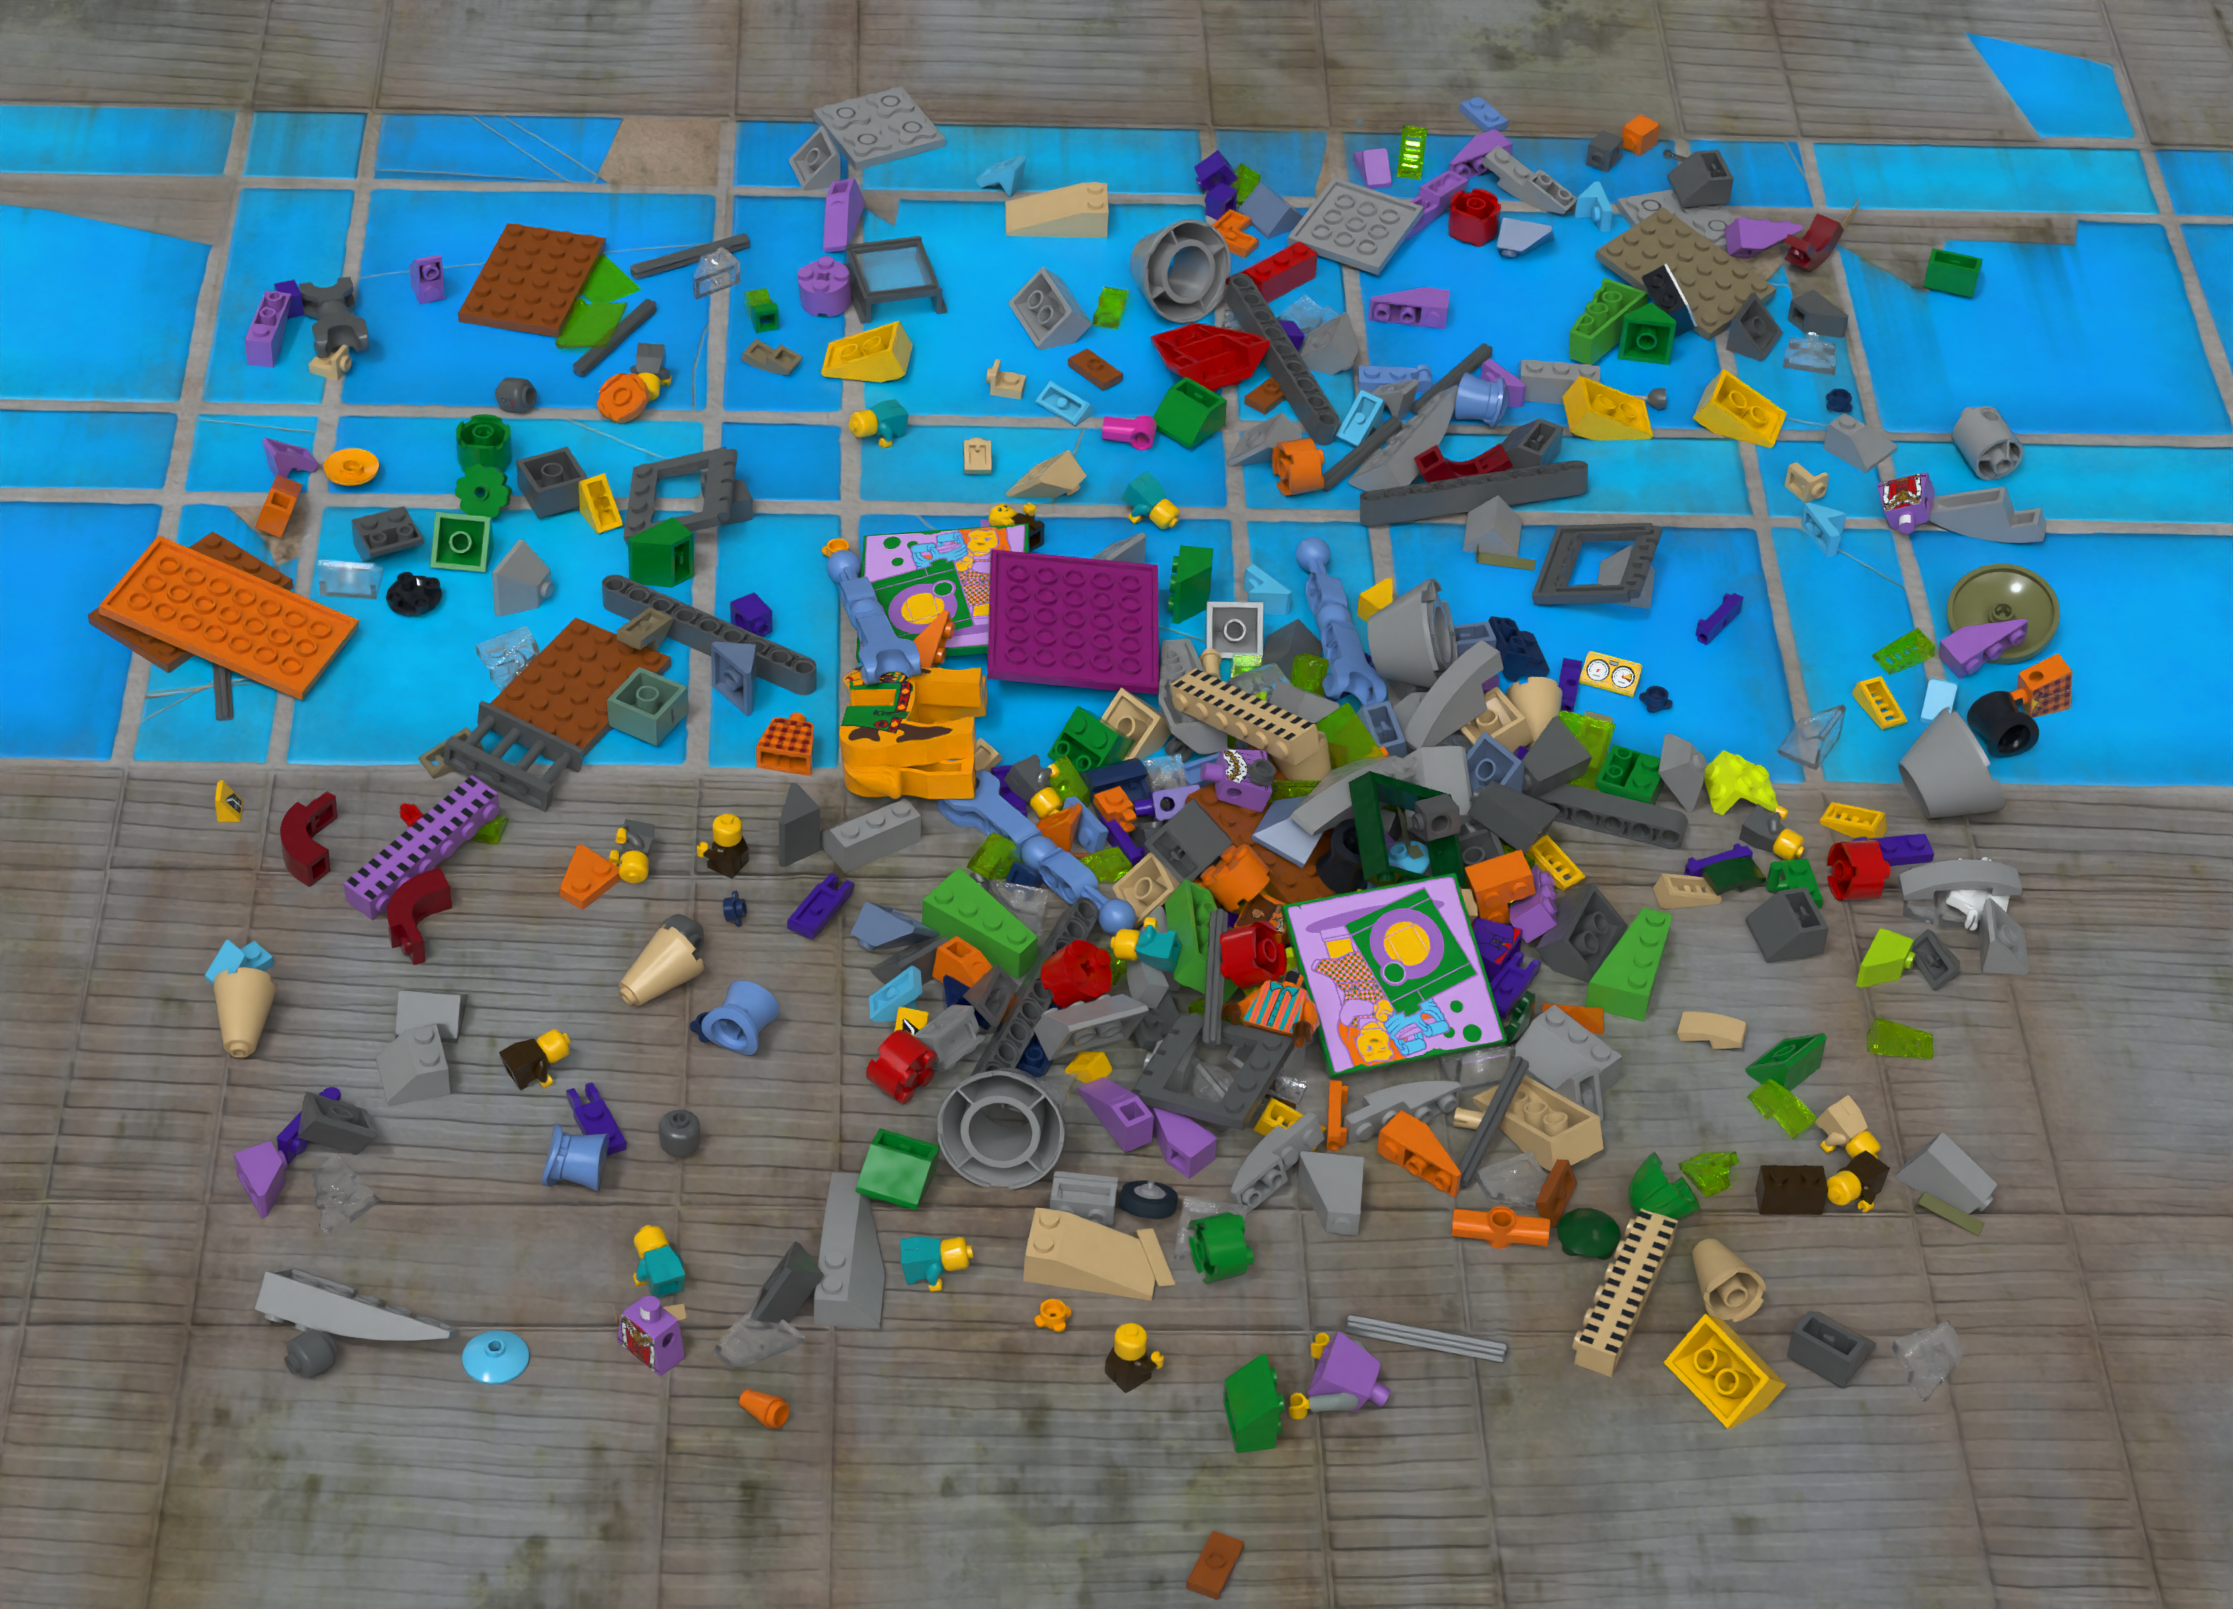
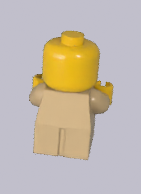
(1847, 1128)

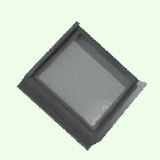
(890, 273)

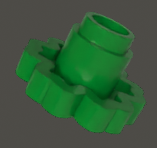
(483, 491)

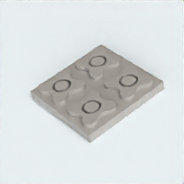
(879, 128)
(1705, 219)
(1356, 225)

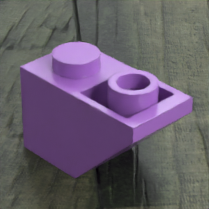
(427, 279)

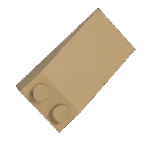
(1062, 212)
(1547, 1124)
(1086, 1256)

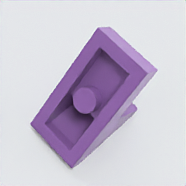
(1373, 167)
(1516, 387)
(284, 457)

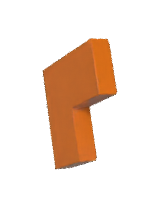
(1232, 229)

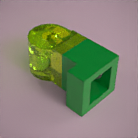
(761, 307)

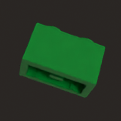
(1952, 272)
(1190, 413)
(662, 555)
(1190, 583)
(1090, 742)
(1630, 775)
(898, 1169)
(1253, 1406)

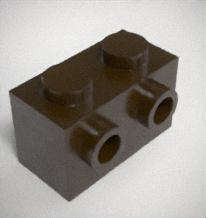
(1791, 1190)

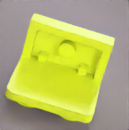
(1734, 778)

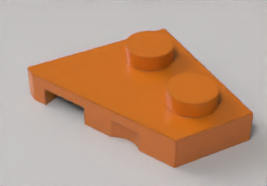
(587, 877)

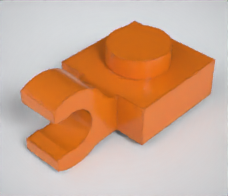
(1116, 806)

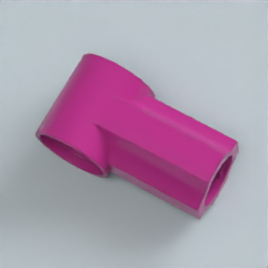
(1137, 432)

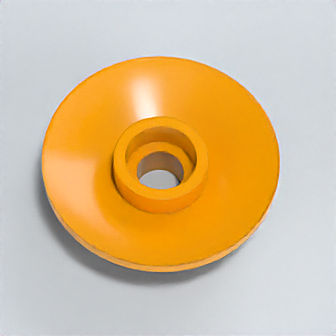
(351, 466)

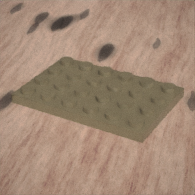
(1706, 275)

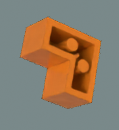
(1498, 883)

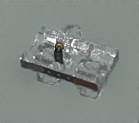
(1286, 1090)

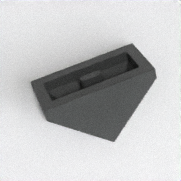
(1935, 959)
(992, 995)

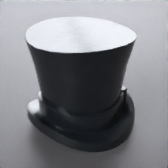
(2002, 724)
(1341, 865)

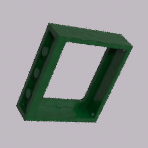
(1365, 795)

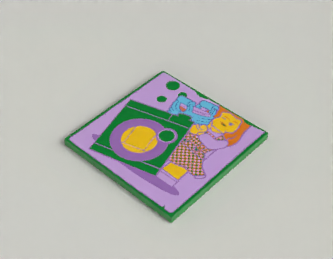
(938, 571)
(1393, 975)

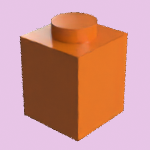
(1640, 135)

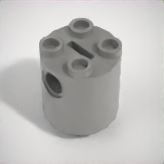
(1987, 442)

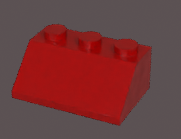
(1282, 271)

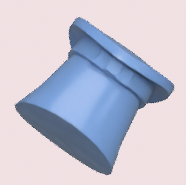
(1482, 399)
(741, 1017)
(576, 1158)

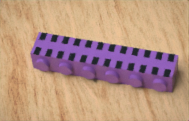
(422, 846)

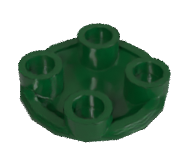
(1521, 1018)
(1588, 1233)

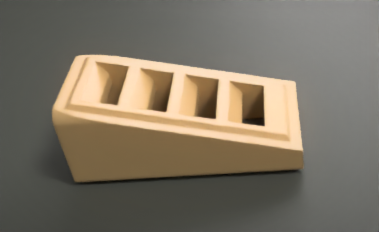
(1675, 892)

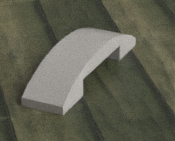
(1958, 875)

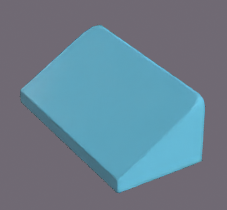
(1064, 404)

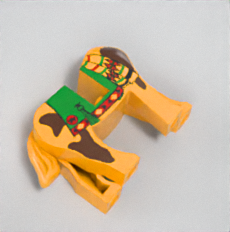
(892, 739)

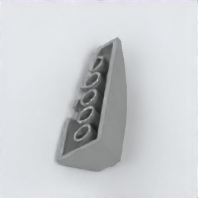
(1396, 463)
(1177, 660)
(1331, 798)
(849, 1259)
(336, 1309)

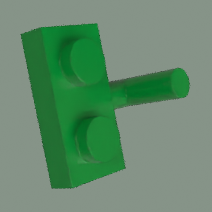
(1794, 875)

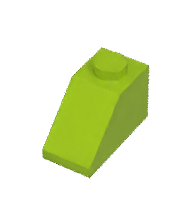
(1886, 959)

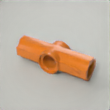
(1500, 1227)

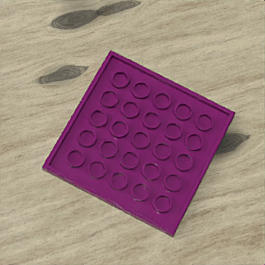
(1073, 622)

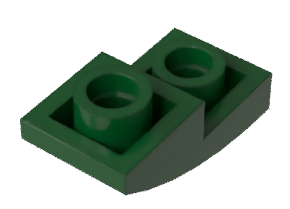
(1732, 874)

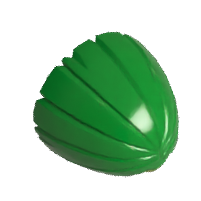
(1653, 1193)

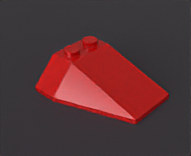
(1210, 353)

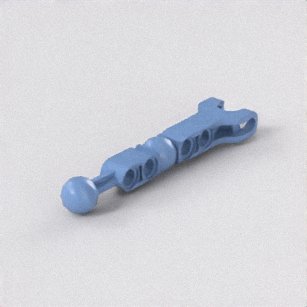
(1338, 638)
(881, 647)
(1058, 868)

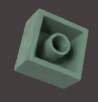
(647, 706)

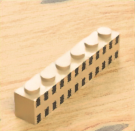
(1245, 716)
(1625, 1292)

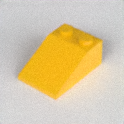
(869, 355)
(1739, 411)
(1605, 413)

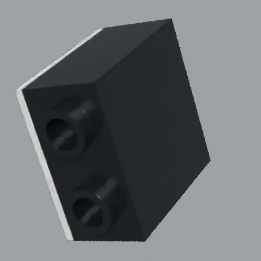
(1668, 297)

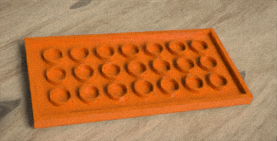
(229, 617)

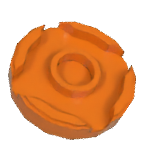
(623, 397)

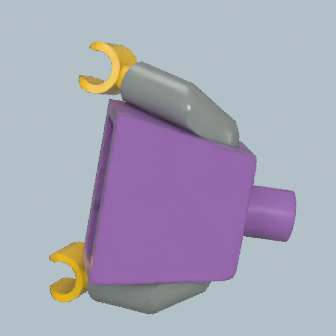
(1342, 1378)

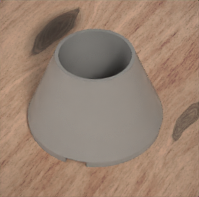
(1197, 270)
(1413, 637)
(1950, 771)
(996, 1153)

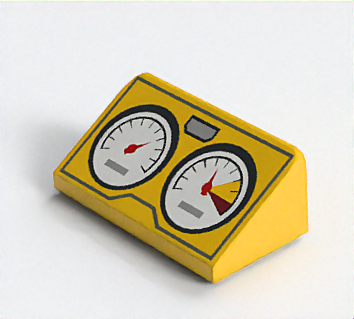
(1611, 673)

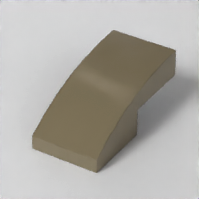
(768, 359)

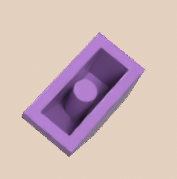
(261, 1174)

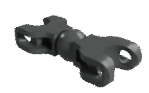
(335, 323)

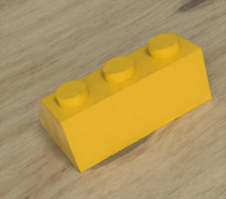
(1724, 1372)

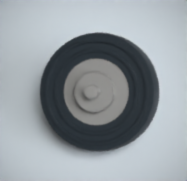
(1148, 1199)

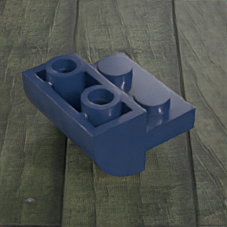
(1518, 650)
(1127, 774)

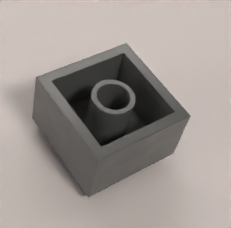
(550, 481)

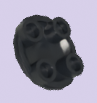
(413, 594)

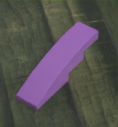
(1436, 197)

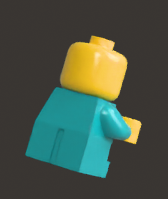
(882, 419)
(1150, 500)
(1150, 947)
(929, 1257)
(659, 1264)

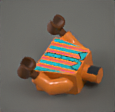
(1277, 1009)

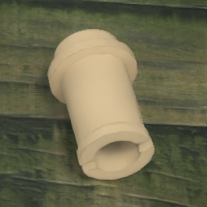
(1210, 661)
(1467, 1118)

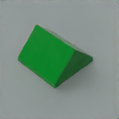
(1647, 335)
(462, 542)
(1789, 1061)

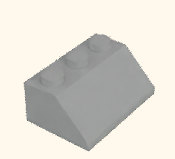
(1049, 311)
(1551, 380)
(1444, 771)
(872, 834)
(1088, 1025)
(1562, 1047)

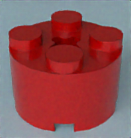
(1474, 216)
(1857, 870)
(1252, 955)
(1077, 973)
(902, 1066)

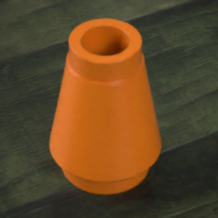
(766, 1408)

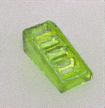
(1409, 167)
(1915, 638)
(1890, 1039)

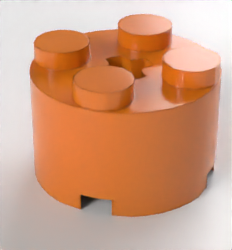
(1298, 466)
(1237, 876)

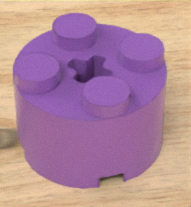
(824, 287)

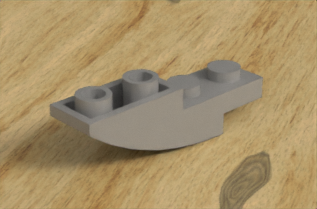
(1531, 188)
(1419, 1099)
(1277, 1152)

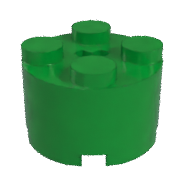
(484, 442)
(1220, 1246)

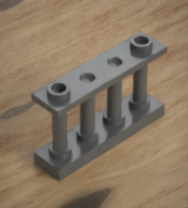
(504, 776)

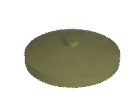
(2006, 594)

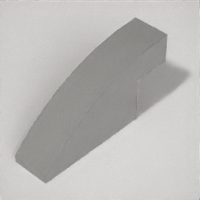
(1988, 516)
(1454, 697)
(1146, 982)

